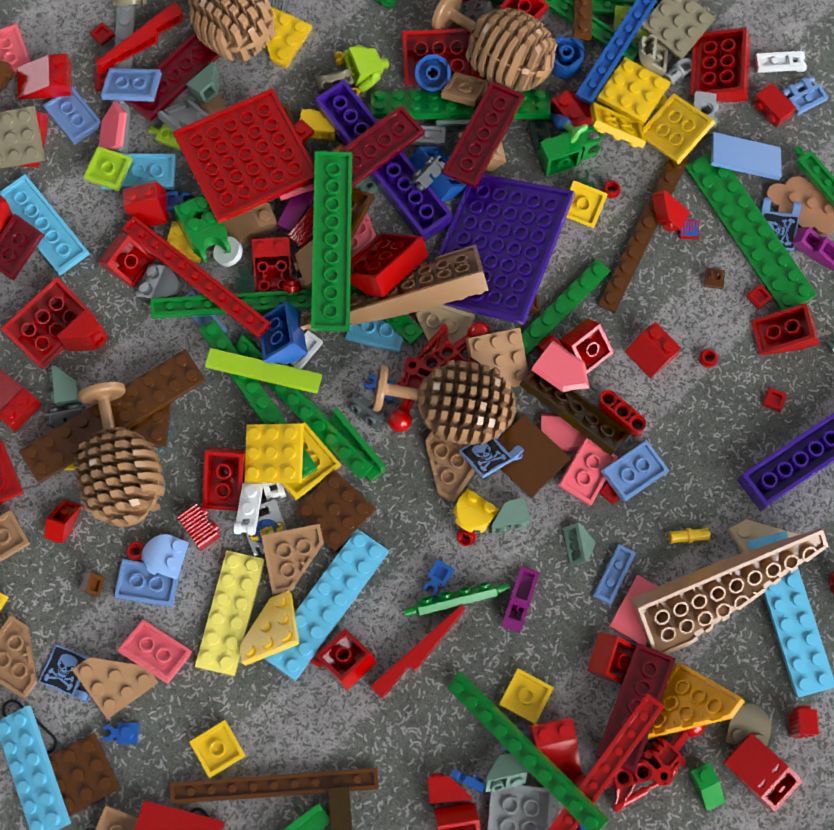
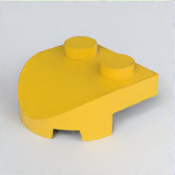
(474, 512)

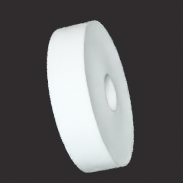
(231, 258)

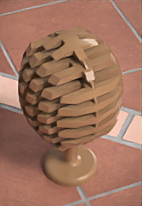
(233, 26)
(503, 45)
(457, 401)
(118, 466)

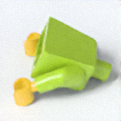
(364, 66)

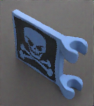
(783, 224)
(489, 456)
(59, 672)

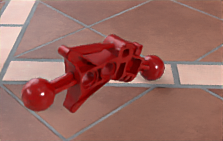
(400, 419)
(664, 756)

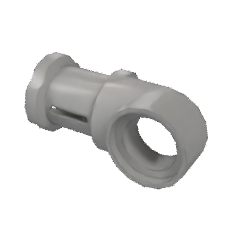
(677, 71)

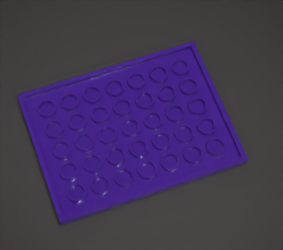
(515, 236)

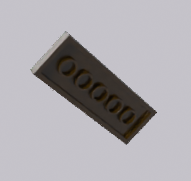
(578, 413)

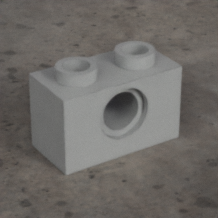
(706, 103)

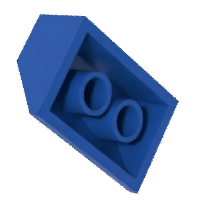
(442, 185)
(284, 338)

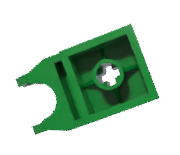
(560, 154)
(201, 226)

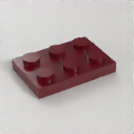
(17, 245)

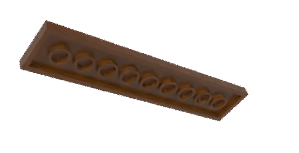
(142, 399)

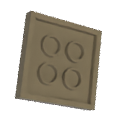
(678, 25)
(20, 138)

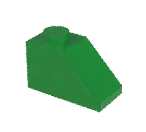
(707, 786)

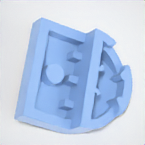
(164, 555)

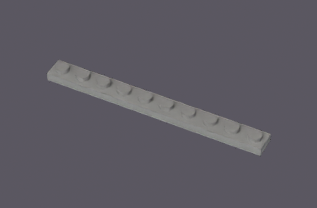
(124, 28)

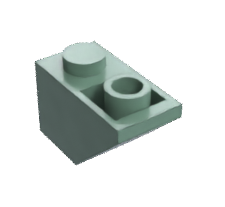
(205, 84)
(64, 388)
(512, 515)
(505, 773)

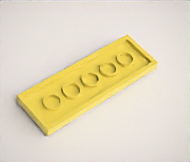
(230, 613)

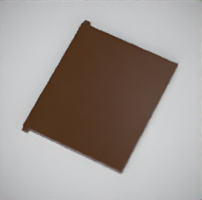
(540, 458)

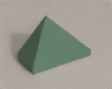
(453, 125)
(578, 543)

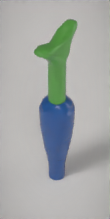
(564, 124)

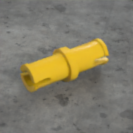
(689, 535)

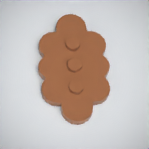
(815, 209)

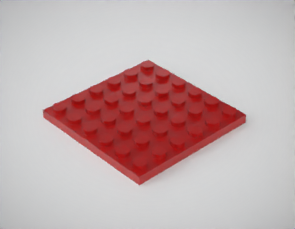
(245, 155)

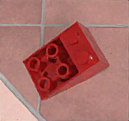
(271, 262)
(762, 772)

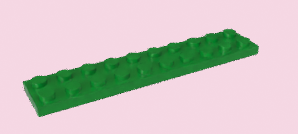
(431, 105)
(751, 233)
(331, 242)

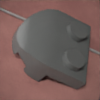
(158, 283)

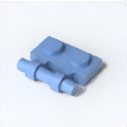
(808, 98)

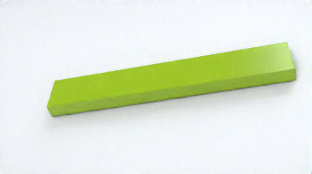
(263, 371)

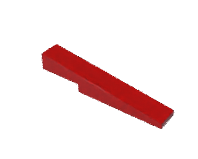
(142, 38)
(416, 656)

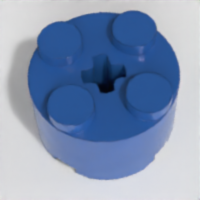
(568, 57)
(439, 65)

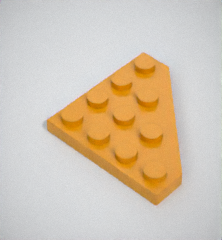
(693, 702)

